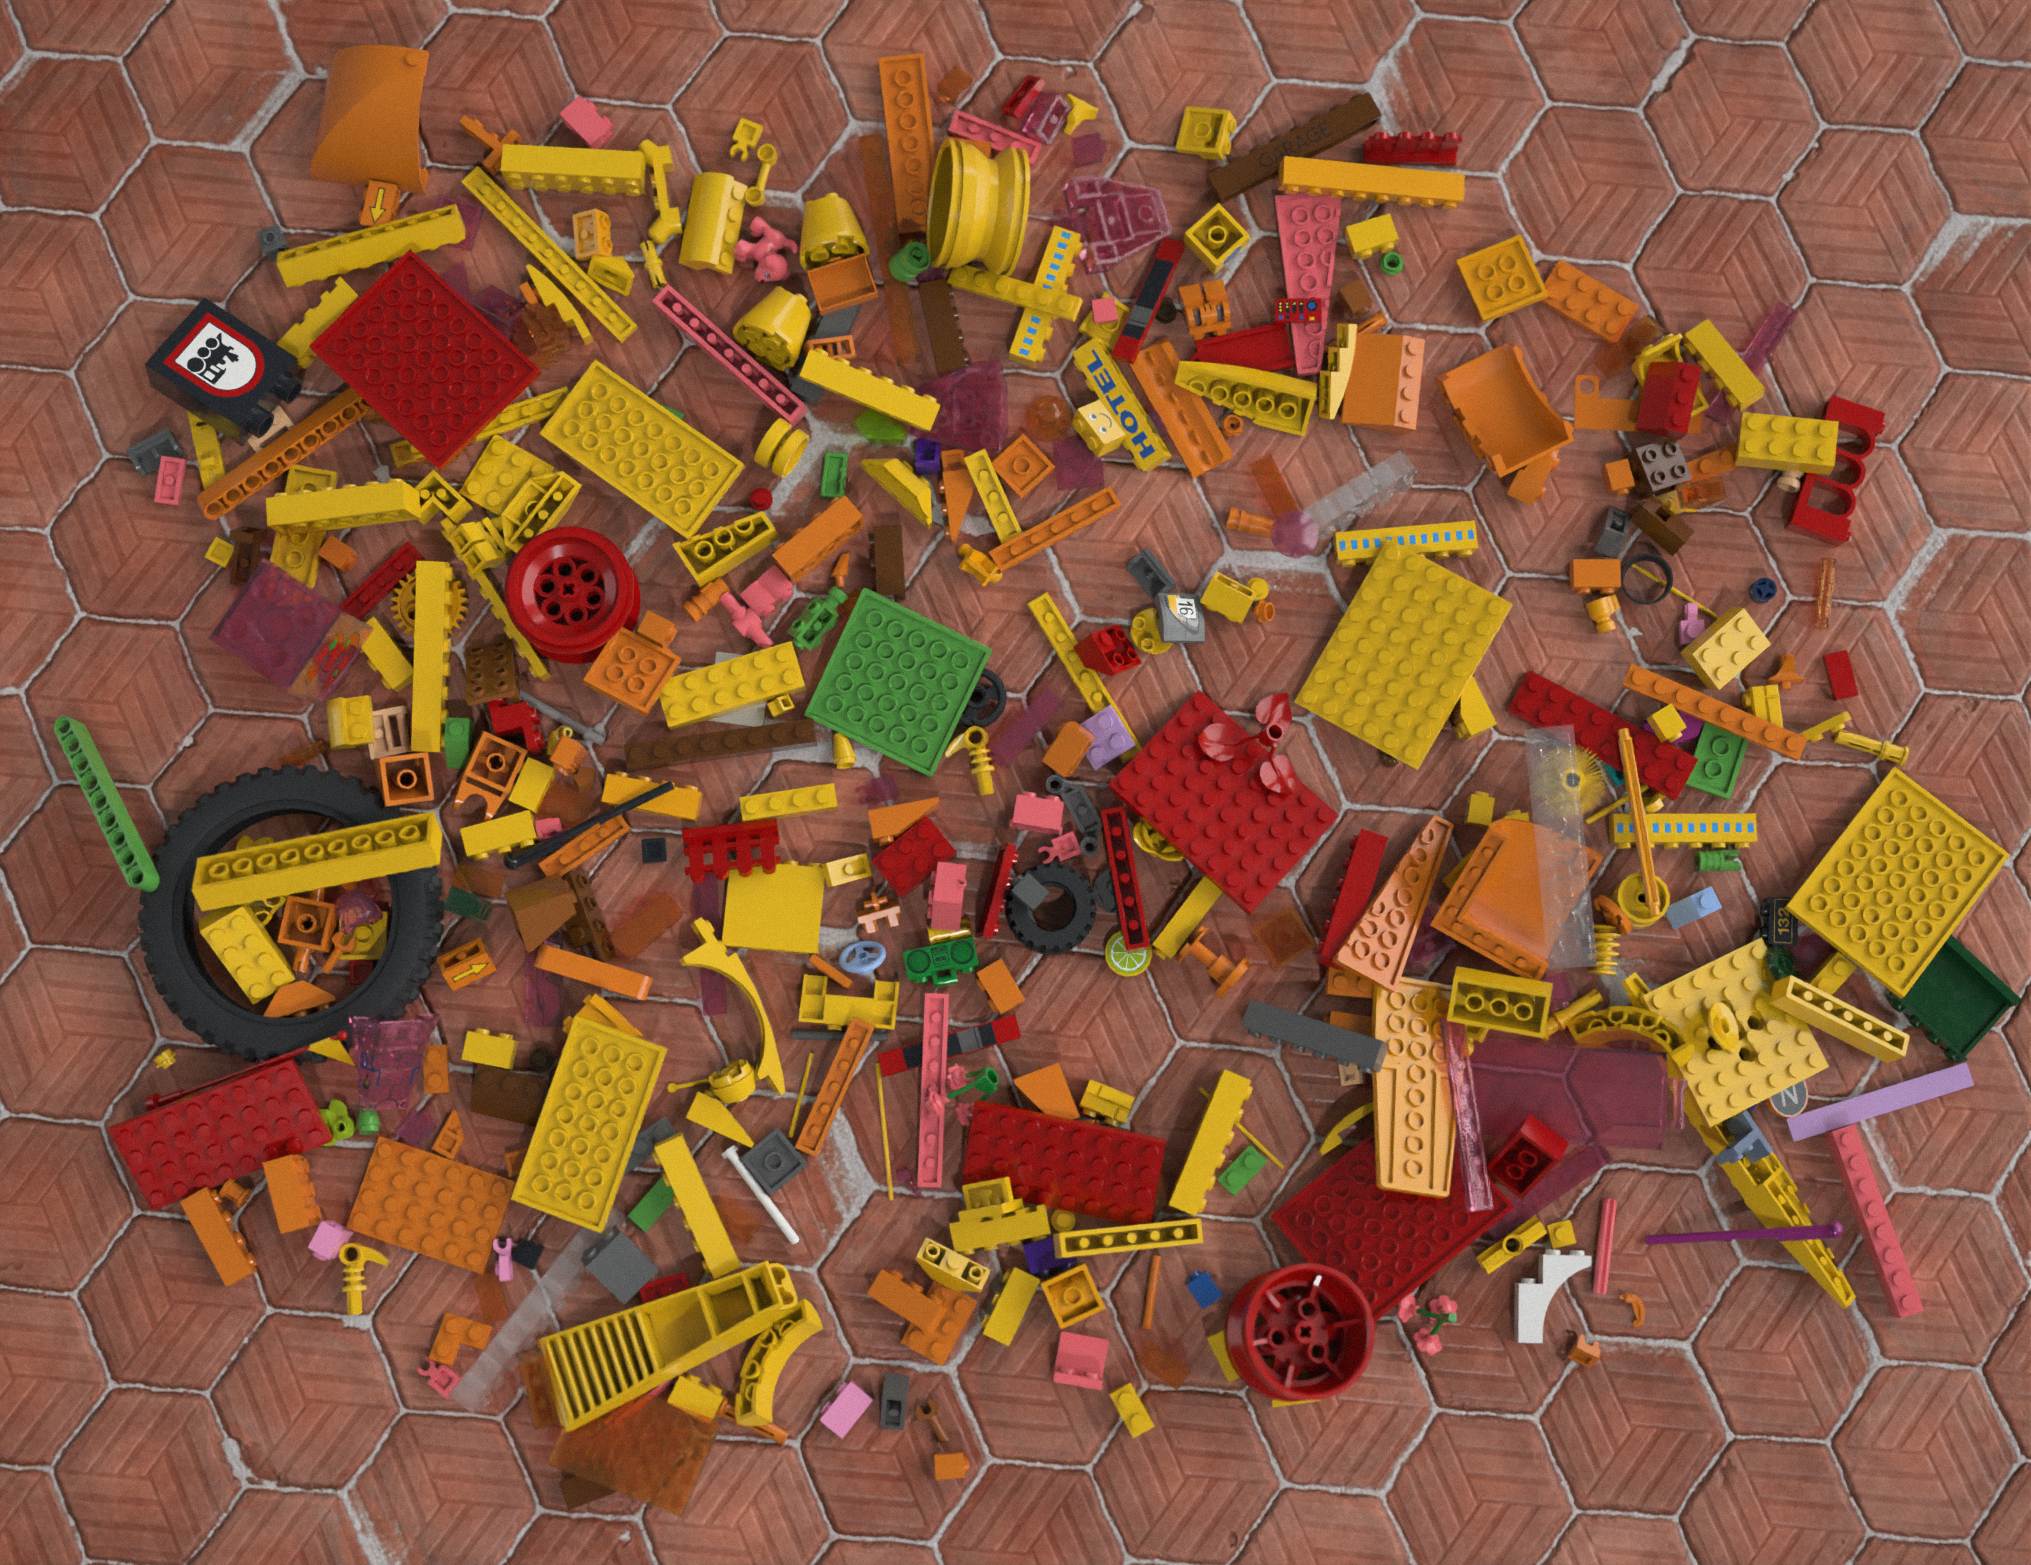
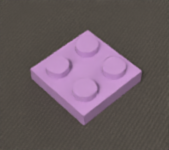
(1111, 737)

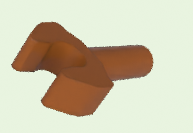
(932, 1419)

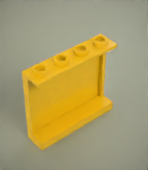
(775, 909)

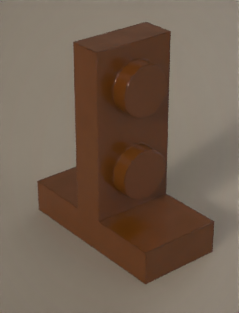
(245, 553)

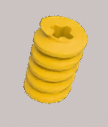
(1604, 944)

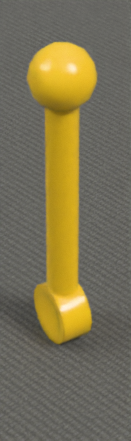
(672, 1087)

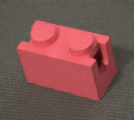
(586, 123)

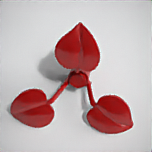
(1276, 715)

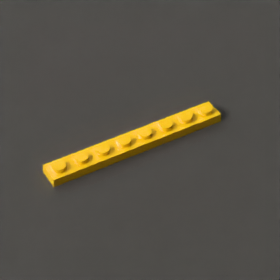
(499, 609)

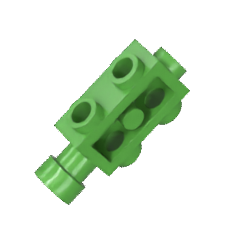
(816, 620)

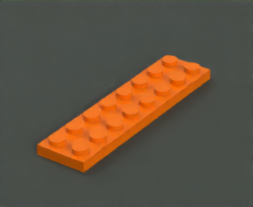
(908, 138)

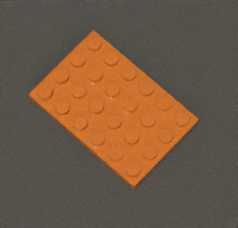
(431, 1205)

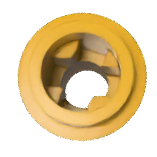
(843, 752)

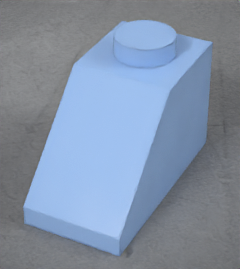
(1692, 908)

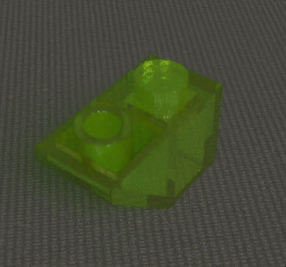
(879, 429)

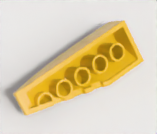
(1260, 395)

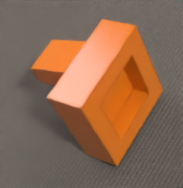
(1584, 1353)

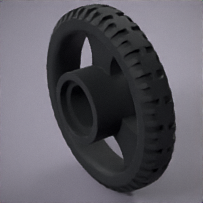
(996, 691)

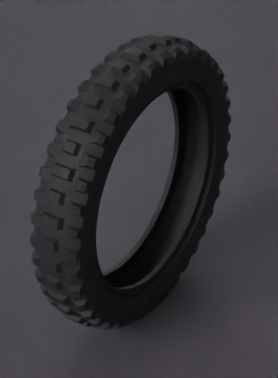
(170, 909)

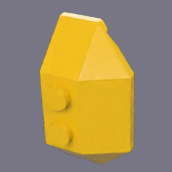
(903, 486)
(538, 507)

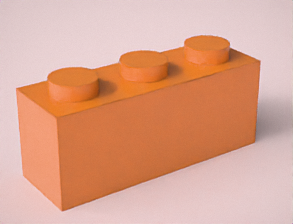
(907, 1300)

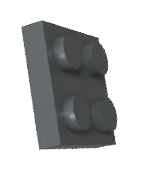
(774, 1161)

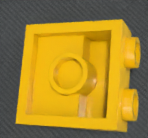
(1206, 132)

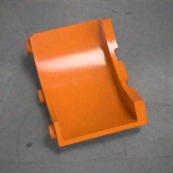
(1503, 410)

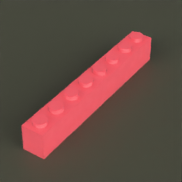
(729, 356)
(1873, 1221)

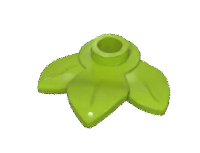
(334, 1118)

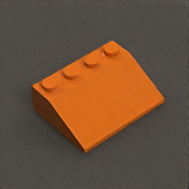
(1384, 383)

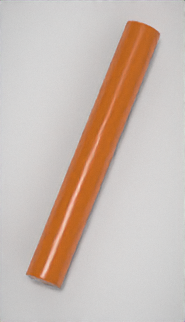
(1151, 1292)

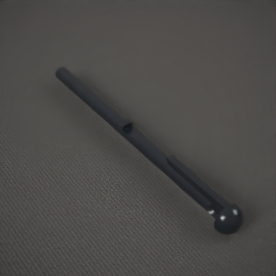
(555, 842)

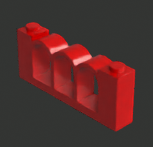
(1821, 525)

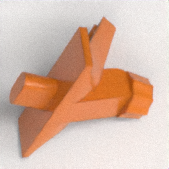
(1786, 674)

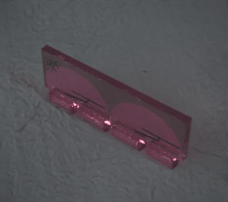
(545, 989)

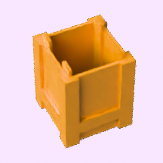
(603, 1012)

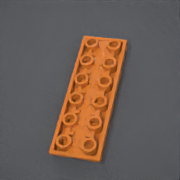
(1182, 411)

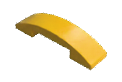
(1332, 1138)

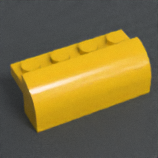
(713, 222)

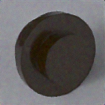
(1166, 312)
(541, 1059)

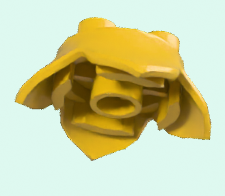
(1153, 843)

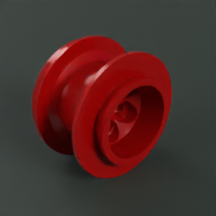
(542, 563)

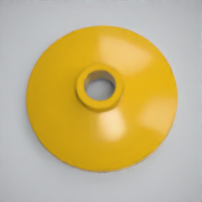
(1723, 1026)

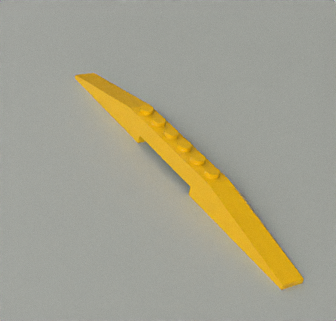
(1762, 1185)

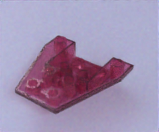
(971, 408)

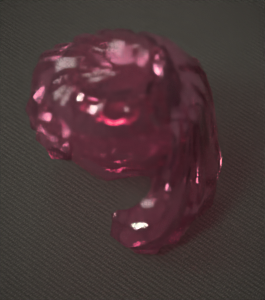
(355, 908)

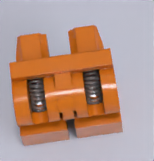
(1207, 310)

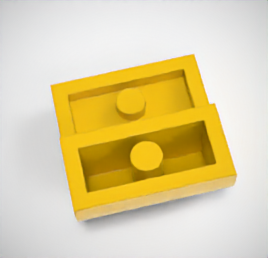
(350, 722)

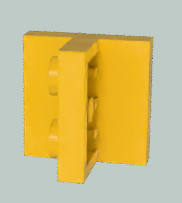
(989, 1199)

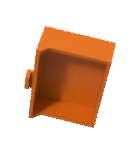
(842, 283)

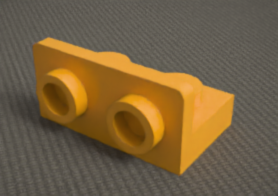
(592, 234)

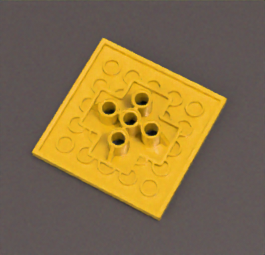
(1774, 1051)

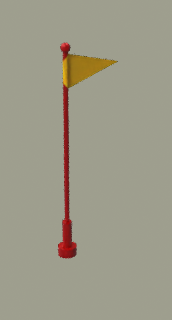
(329, 1047)

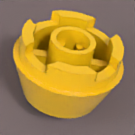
(733, 1082)

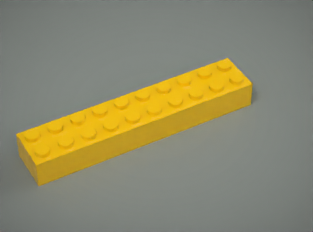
(317, 861)

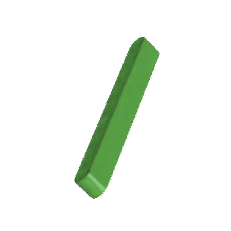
(106, 804)

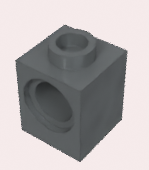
(272, 241)
(1029, 891)

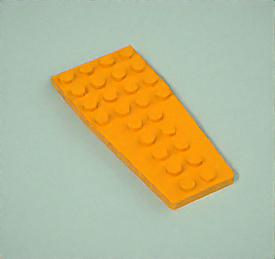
(1413, 1090)

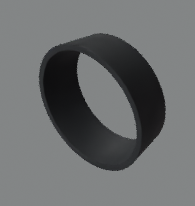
(1657, 560)

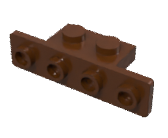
(587, 922)

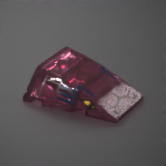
(389, 1059)

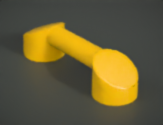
(768, 158)

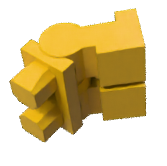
(481, 544)

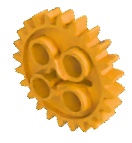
(406, 604)

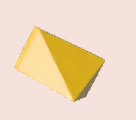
(612, 273)

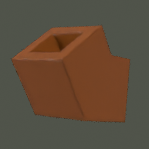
(584, 780)

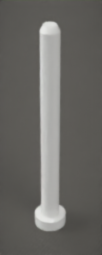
(760, 1194)

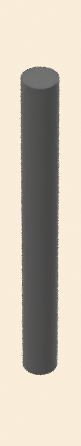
(832, 1035)

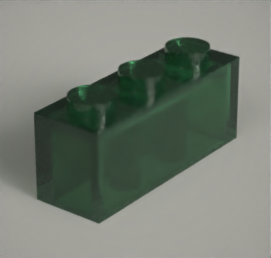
(467, 905)

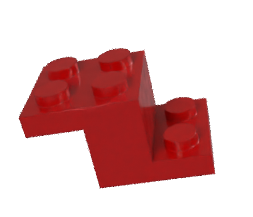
(517, 720)

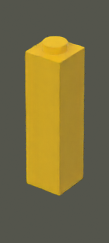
(1186, 919)

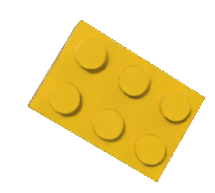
(1725, 648)

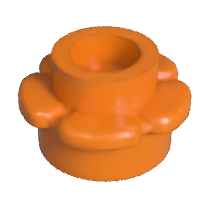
(1232, 419)
(1264, 611)

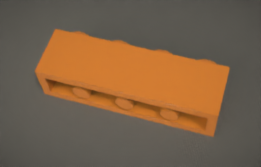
(219, 1236)

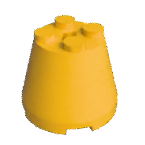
(829, 232)
(775, 328)

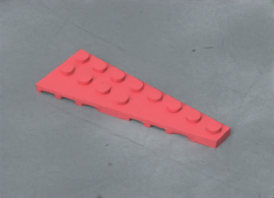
(1308, 249)

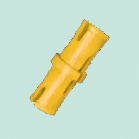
(653, 264)

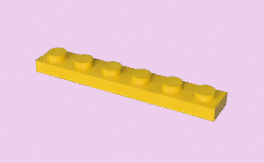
(1015, 292)

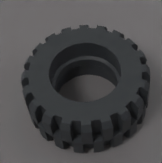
(1077, 928)

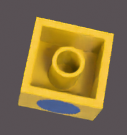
(1216, 238)

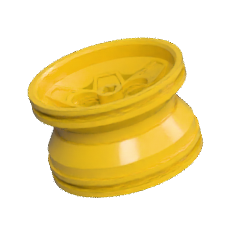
(978, 207)

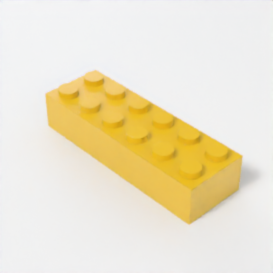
(574, 169)
(343, 507)
(731, 686)
(1208, 1143)

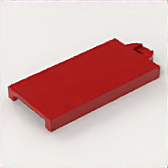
(1255, 348)

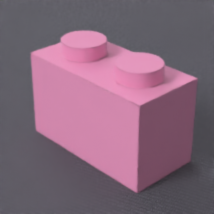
(329, 1240)
(846, 1409)

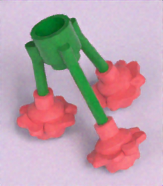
(956, 1078)

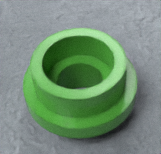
(1394, 257)

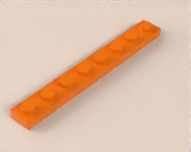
(1714, 712)

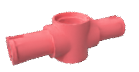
(746, 621)

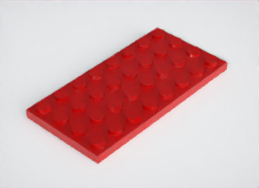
(221, 1133)
(1065, 1162)

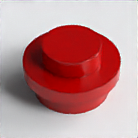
(761, 499)

